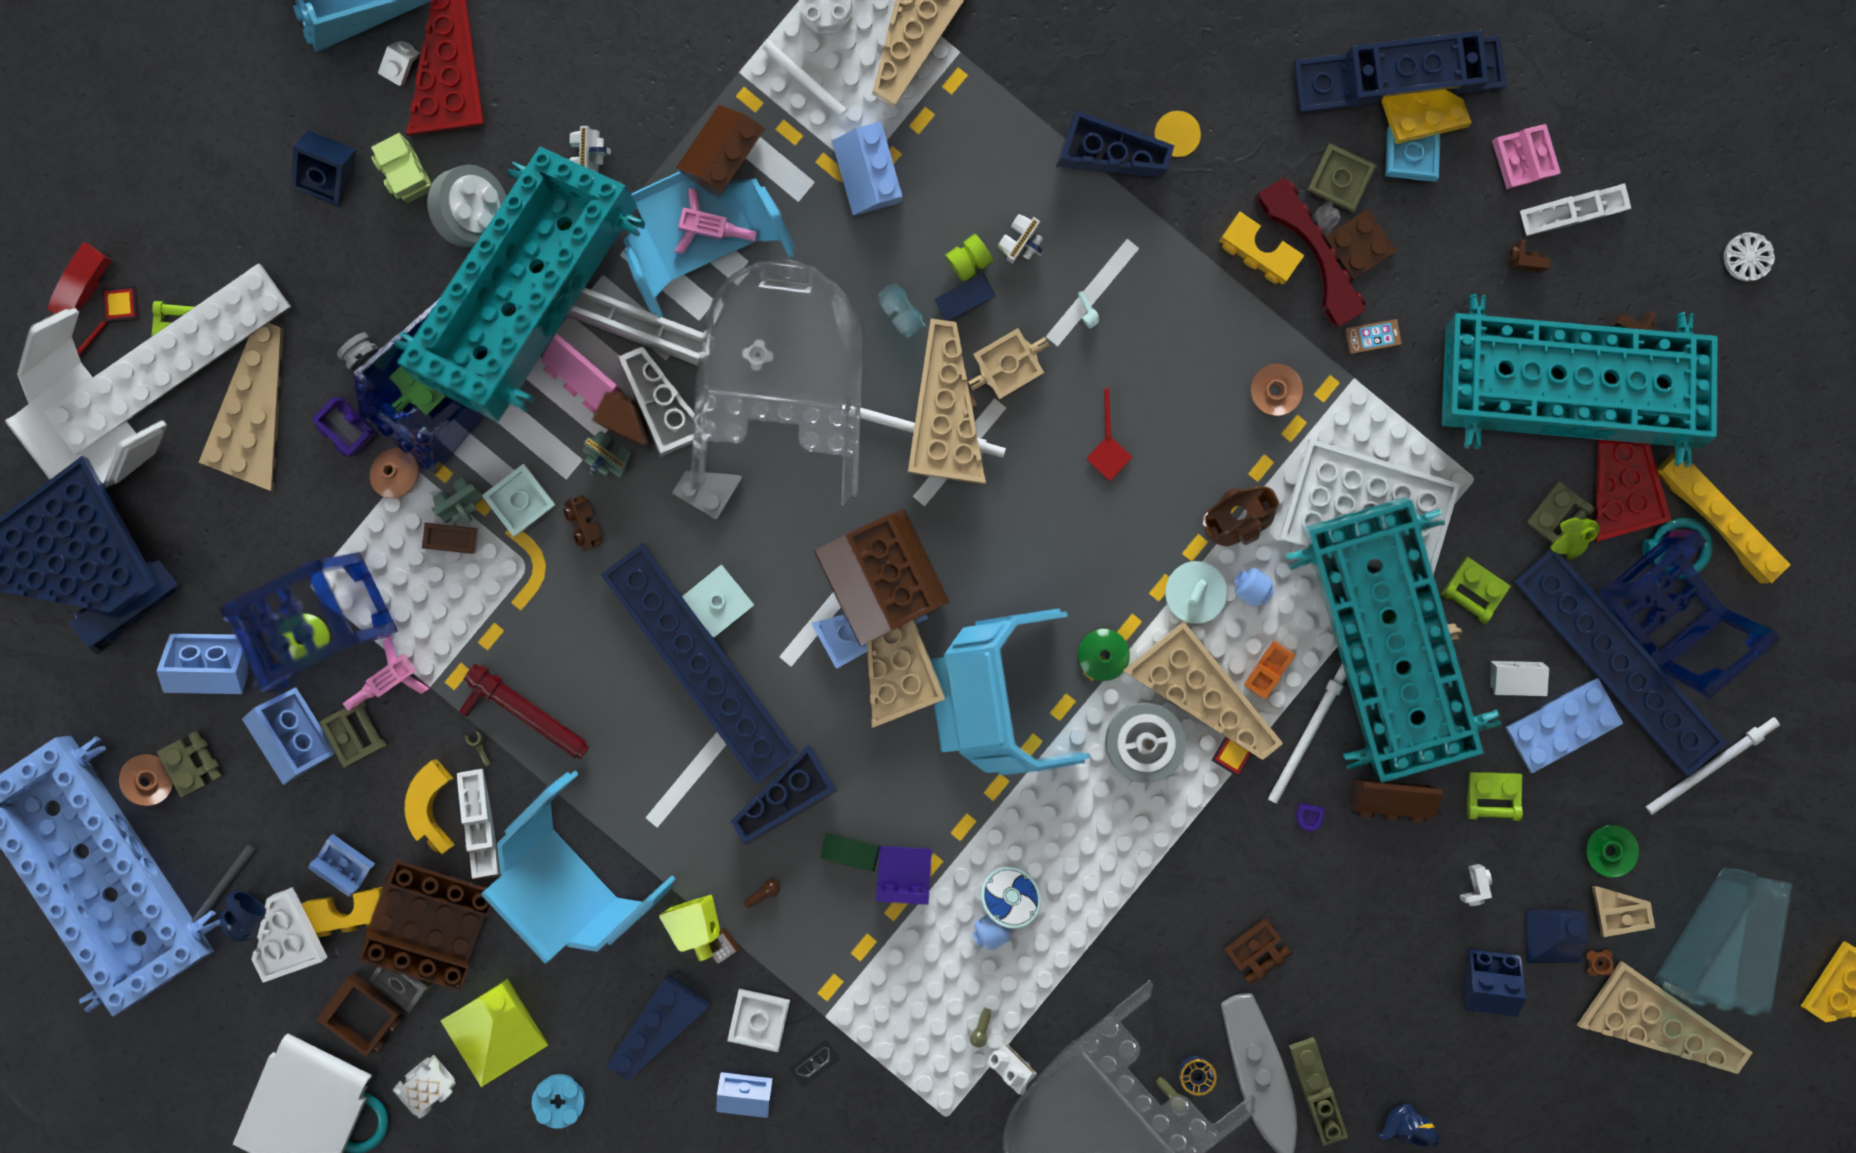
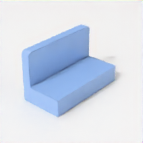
(744, 1095)

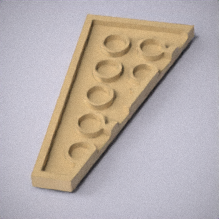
(248, 418)
(900, 674)

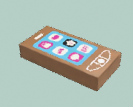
(1373, 336)

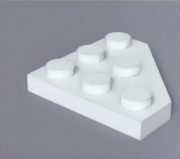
(285, 938)

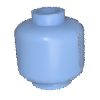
(1253, 587)
(990, 933)

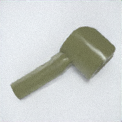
(479, 747)

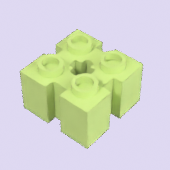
(402, 168)

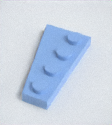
(840, 641)

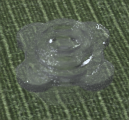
(1326, 215)

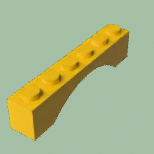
(1749, 545)

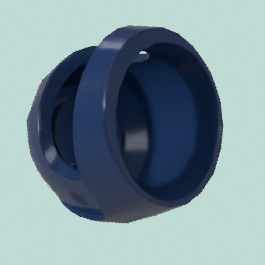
(242, 921)

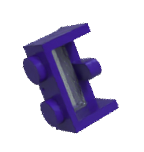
(344, 426)

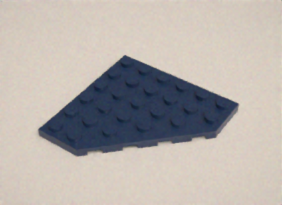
(71, 545)

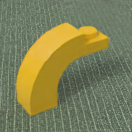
(420, 806)

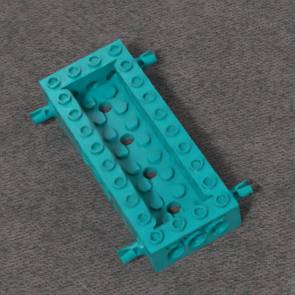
(500, 277)
(1582, 402)
(1372, 648)

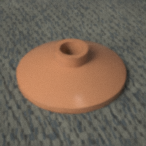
(1288, 383)
(402, 478)
(153, 771)

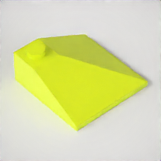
(494, 1032)

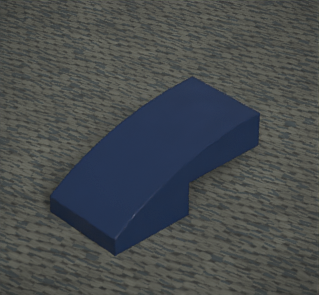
(965, 297)

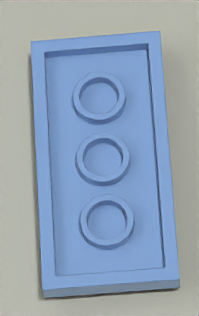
(1563, 725)

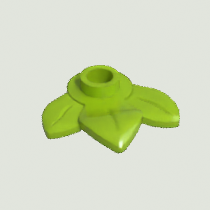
(1575, 537)

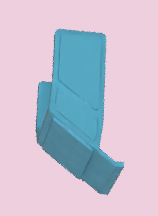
(661, 206)
(976, 704)
(550, 890)

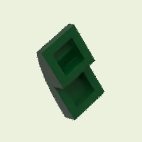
(850, 852)

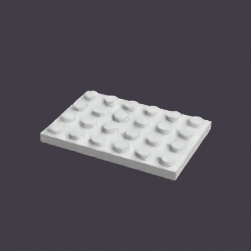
(1344, 482)

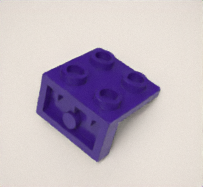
(904, 875)

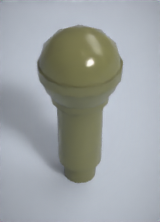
(979, 1036)
(1166, 1088)

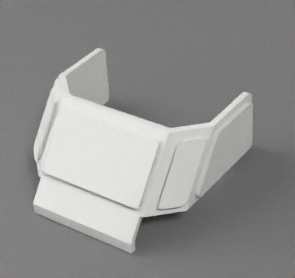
(48, 374)

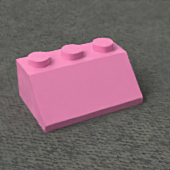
(577, 372)

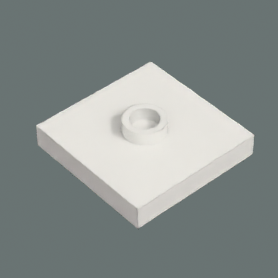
(758, 1020)

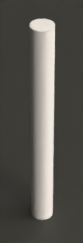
(804, 78)

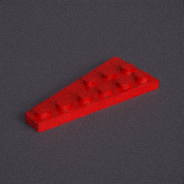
(447, 74)
(1627, 488)

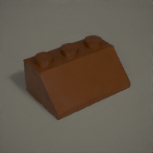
(720, 149)
(621, 416)
(1395, 800)

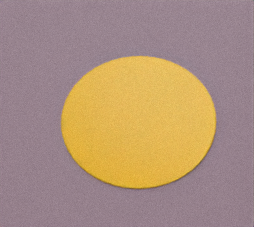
(1179, 130)

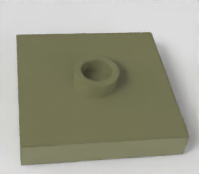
(1341, 178)

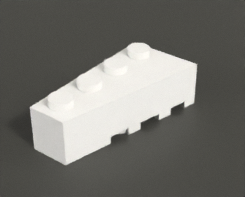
(660, 404)

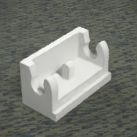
(1519, 678)

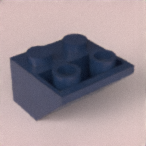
(1494, 983)

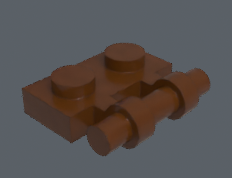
(1253, 945)

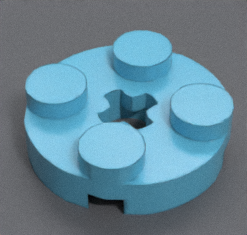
(546, 1091)

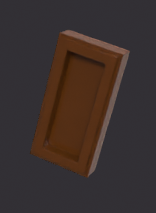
(449, 538)

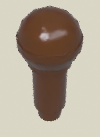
(769, 889)

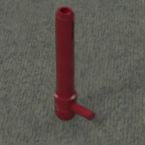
(493, 688)

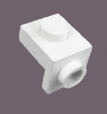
(398, 62)
(1481, 880)

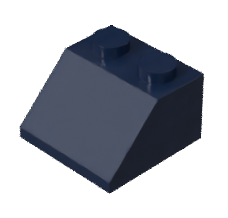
(322, 167)

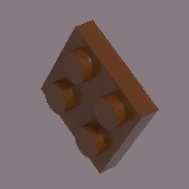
(1360, 244)

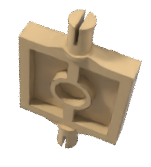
(1008, 363)

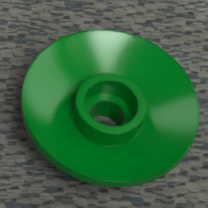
(1090, 650)
(1624, 851)

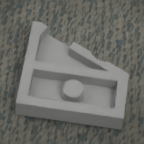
(712, 493)

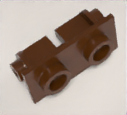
(577, 515)

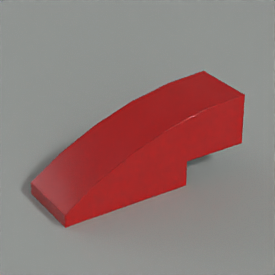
(79, 279)

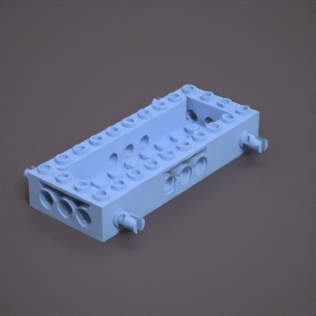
(75, 888)

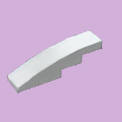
(1575, 210)
(478, 824)

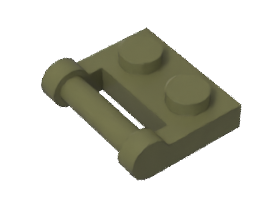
(1554, 508)
(345, 738)

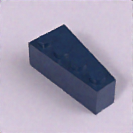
(1112, 148)
(100, 627)
(792, 792)
(662, 1020)

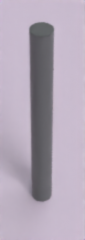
(225, 882)

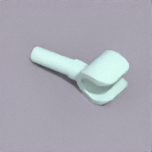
(1092, 316)

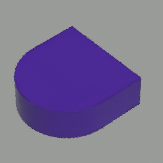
(1309, 816)

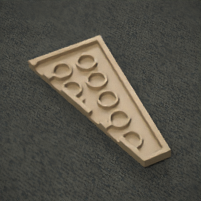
(909, 41)
(945, 426)
(1194, 681)
(1648, 1016)

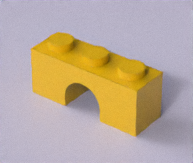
(1240, 239)
(326, 917)

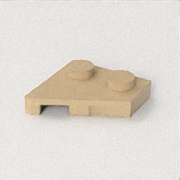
(1621, 912)

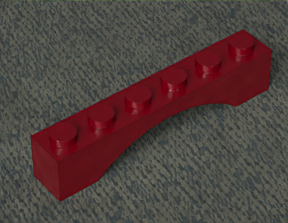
(1284, 207)

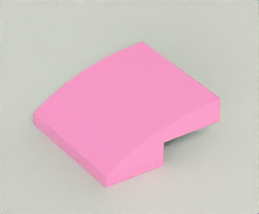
(1526, 156)

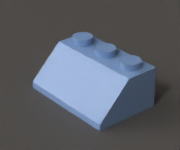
(867, 169)
(203, 664)
(289, 735)

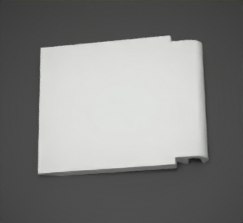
(303, 1102)

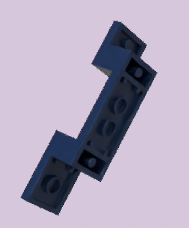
(1400, 67)

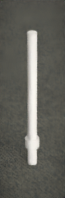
(909, 426)
(1333, 688)
(1753, 737)

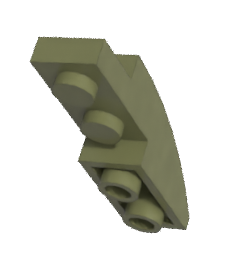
(1317, 1091)

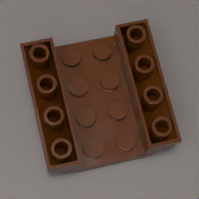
(881, 576)
(425, 925)

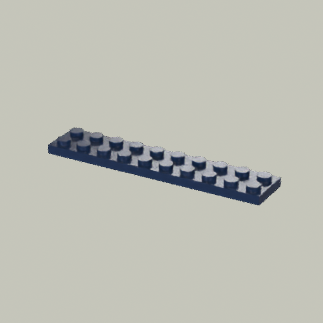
(1620, 662)
(699, 663)

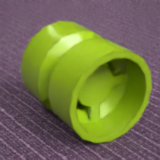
(969, 258)

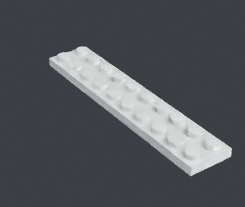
(167, 359)

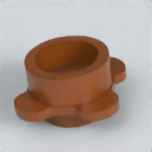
(1606, 966)

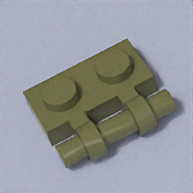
(182, 767)

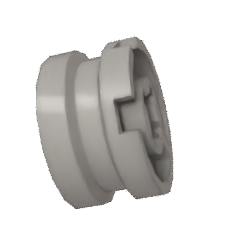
(357, 351)

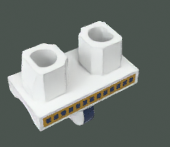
(590, 148)
(1026, 228)
(1011, 1068)

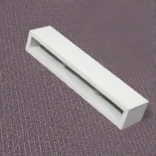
(637, 325)

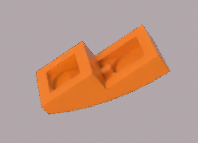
(1269, 669)

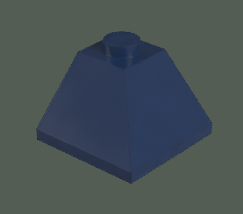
(1555, 936)

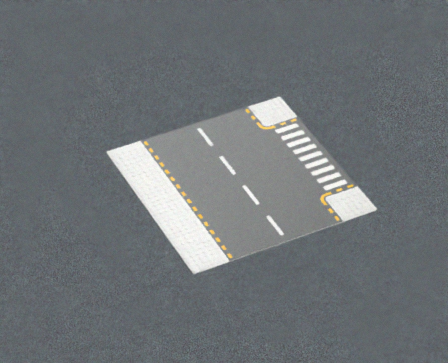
(1040, 536)

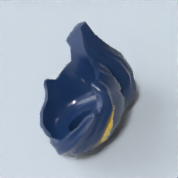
(1410, 1127)

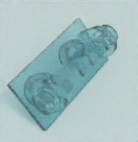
(895, 300)

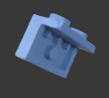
(341, 866)

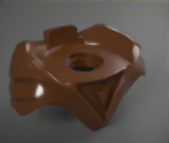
(1260, 512)

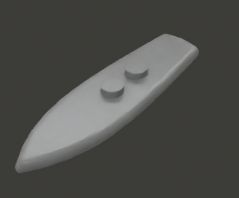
(1261, 1071)

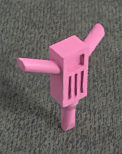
(695, 222)
(394, 673)

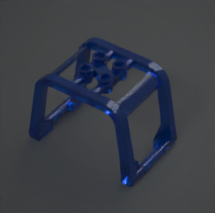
(1650, 590)
(245, 625)

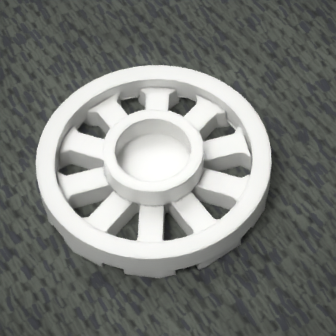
(1749, 256)

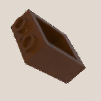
(337, 1026)

